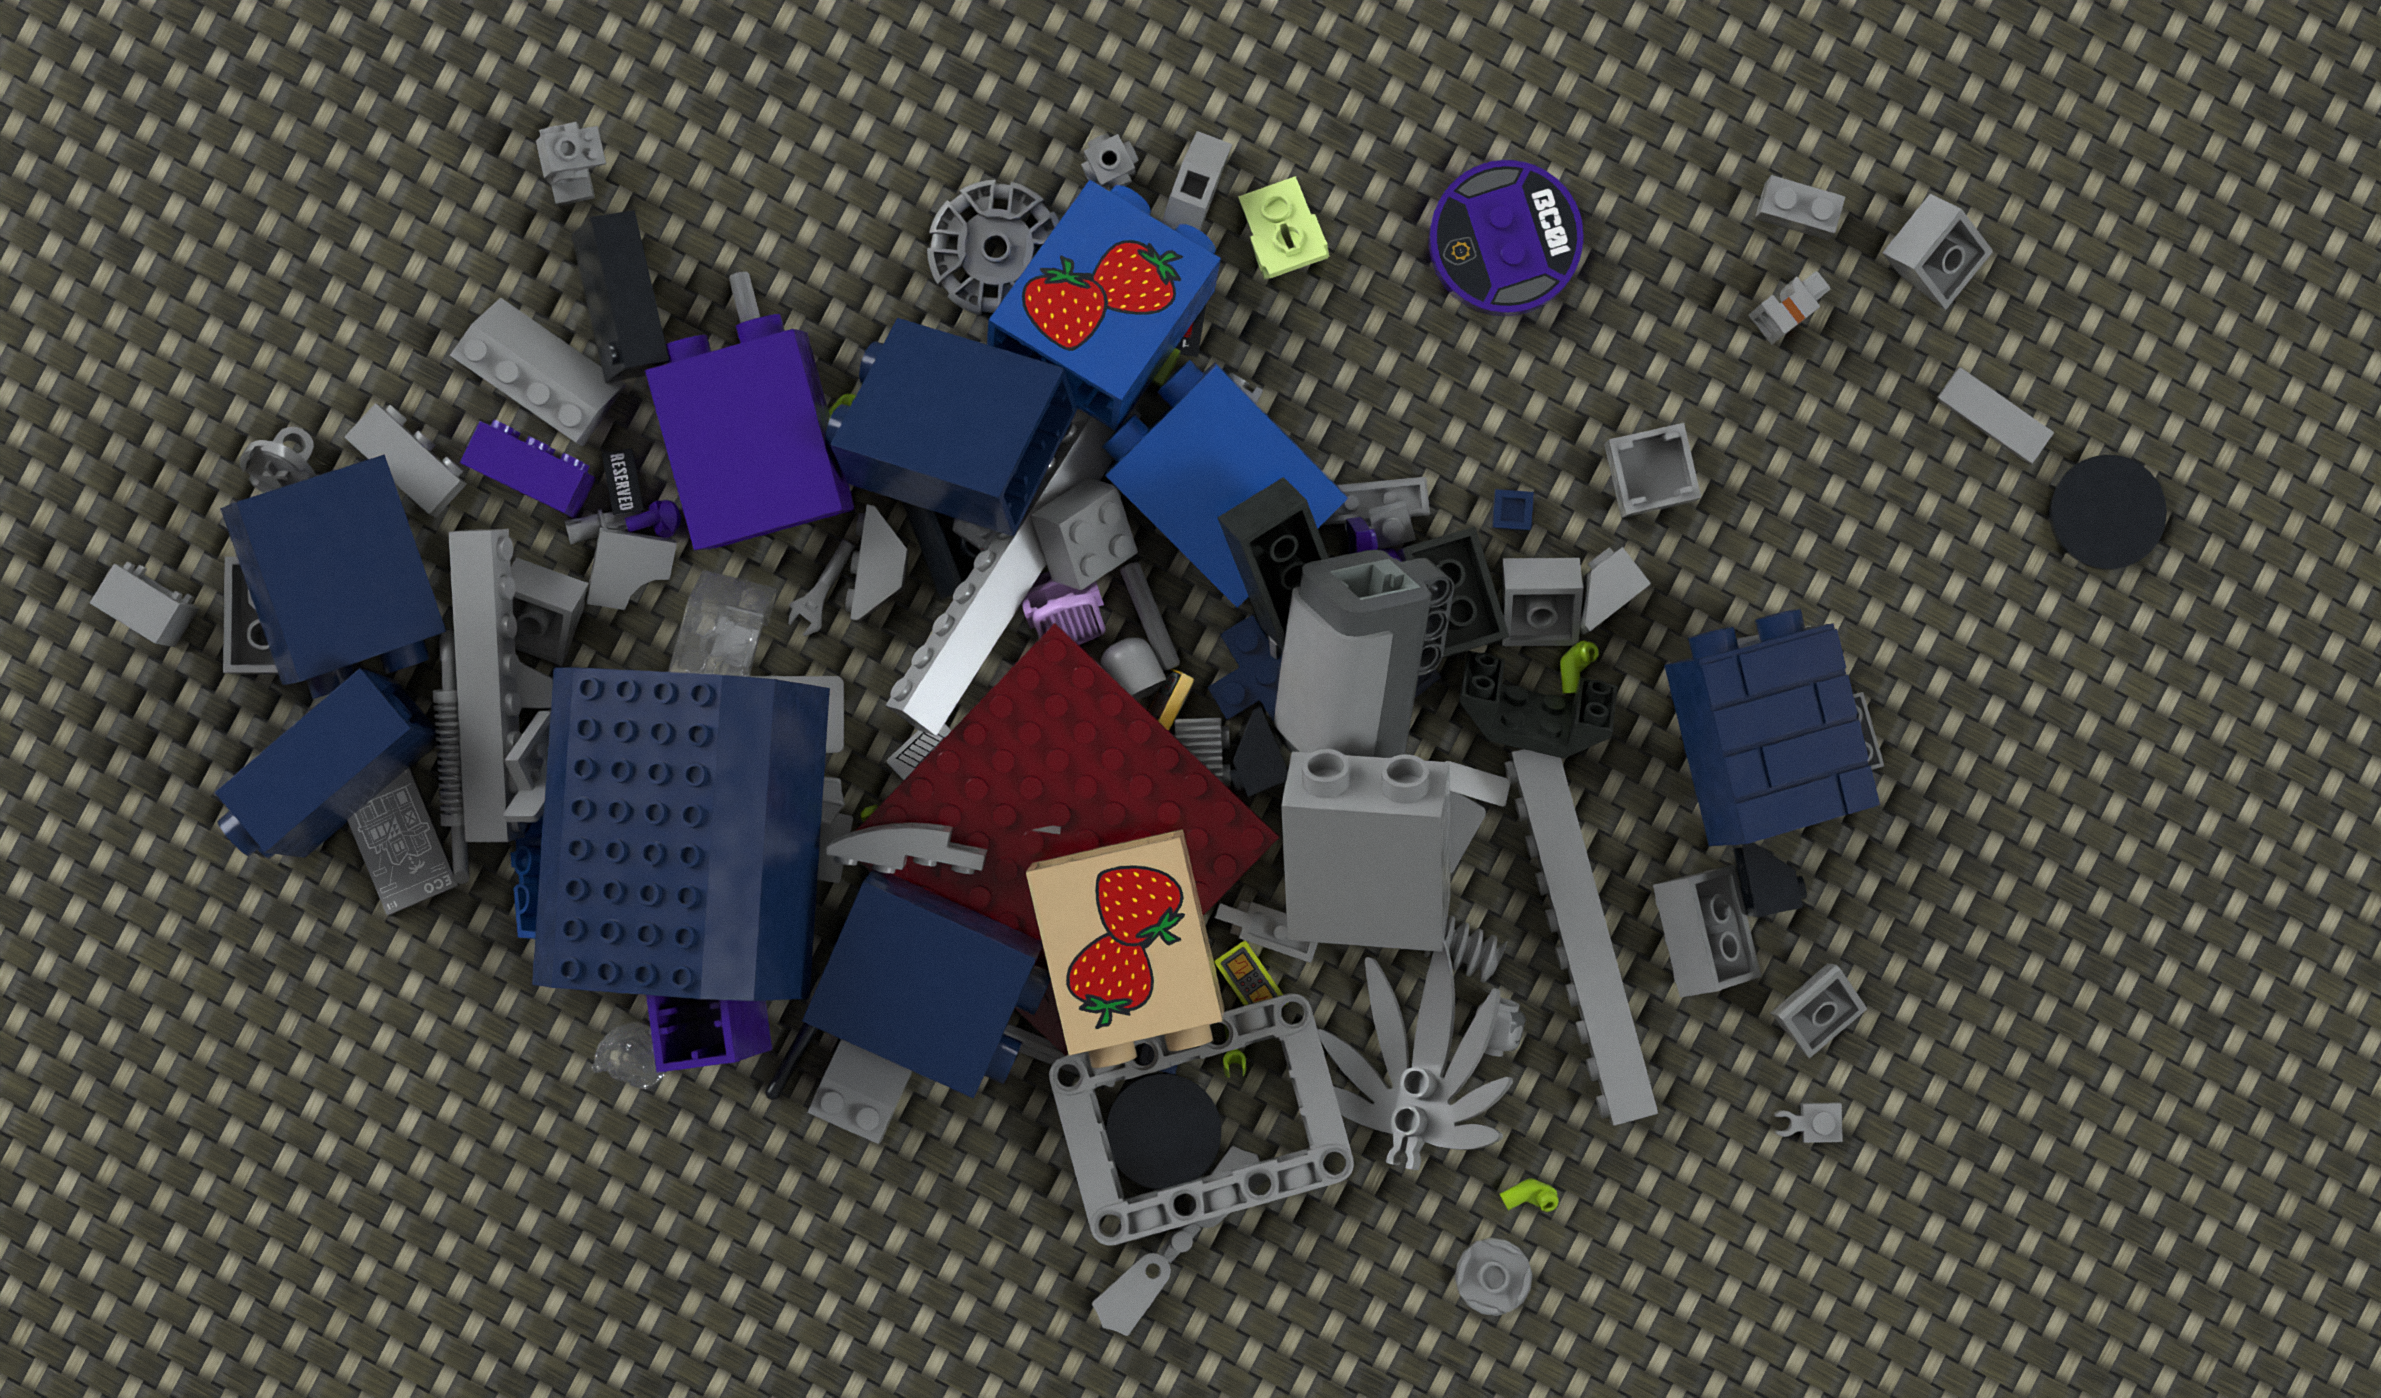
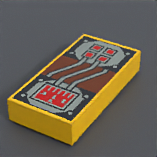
(1170, 697)

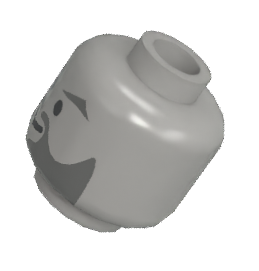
(1507, 1028)

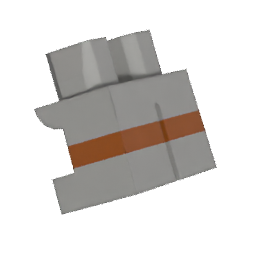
(1797, 304)

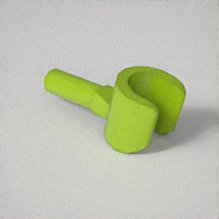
(1233, 1056)

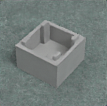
(1652, 470)
(144, 604)

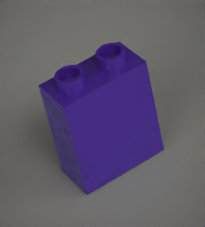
(748, 434)
(706, 1031)

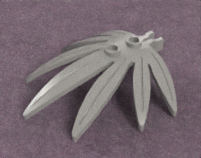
(1419, 1101)

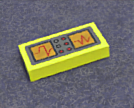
(1247, 975)

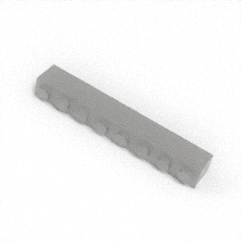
(485, 679)

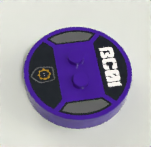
(1505, 238)

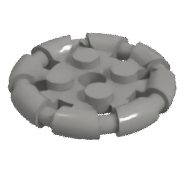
(974, 235)

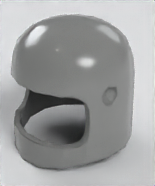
(1134, 667)

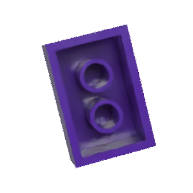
(529, 467)

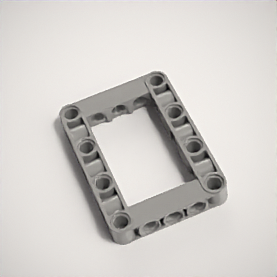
(1225, 1190)

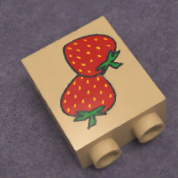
(1127, 947)

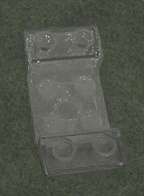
(722, 625)

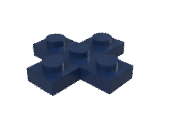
(1257, 672)

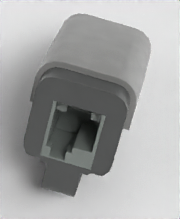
(1356, 650)

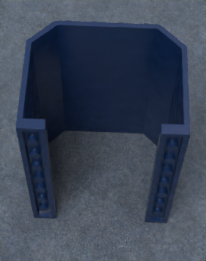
(681, 834)

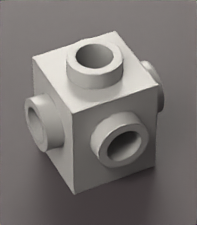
(1115, 174)

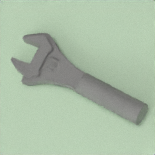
(812, 603)

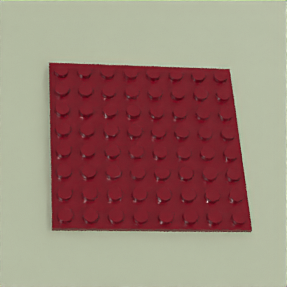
(1072, 753)

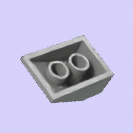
(860, 1091)

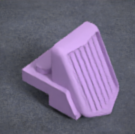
(1069, 608)

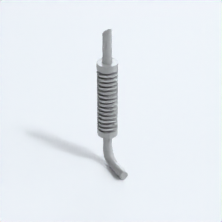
(450, 756)

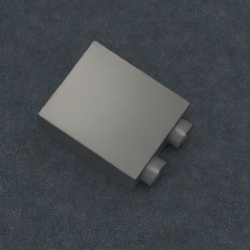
(1367, 850)

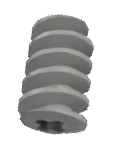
(1472, 949)

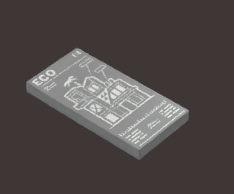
(402, 846)

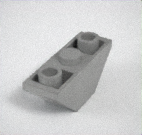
(1196, 181)
(878, 565)

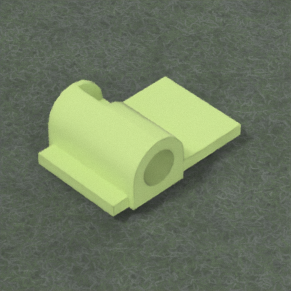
(1283, 228)

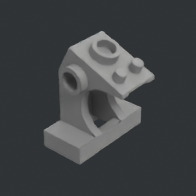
(565, 160)

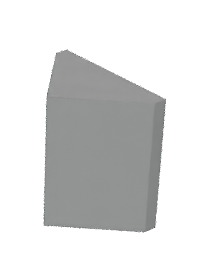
(1819, 1009)

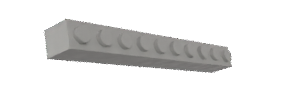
(993, 589)
(1583, 936)

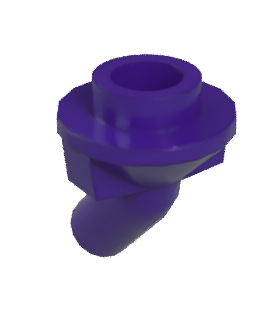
(662, 515)

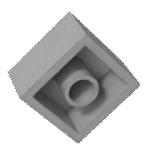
(1084, 533)

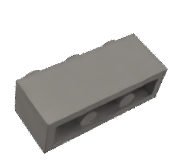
(409, 456)

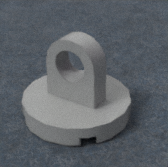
(276, 465)

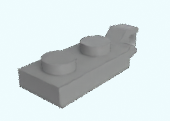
(1265, 928)

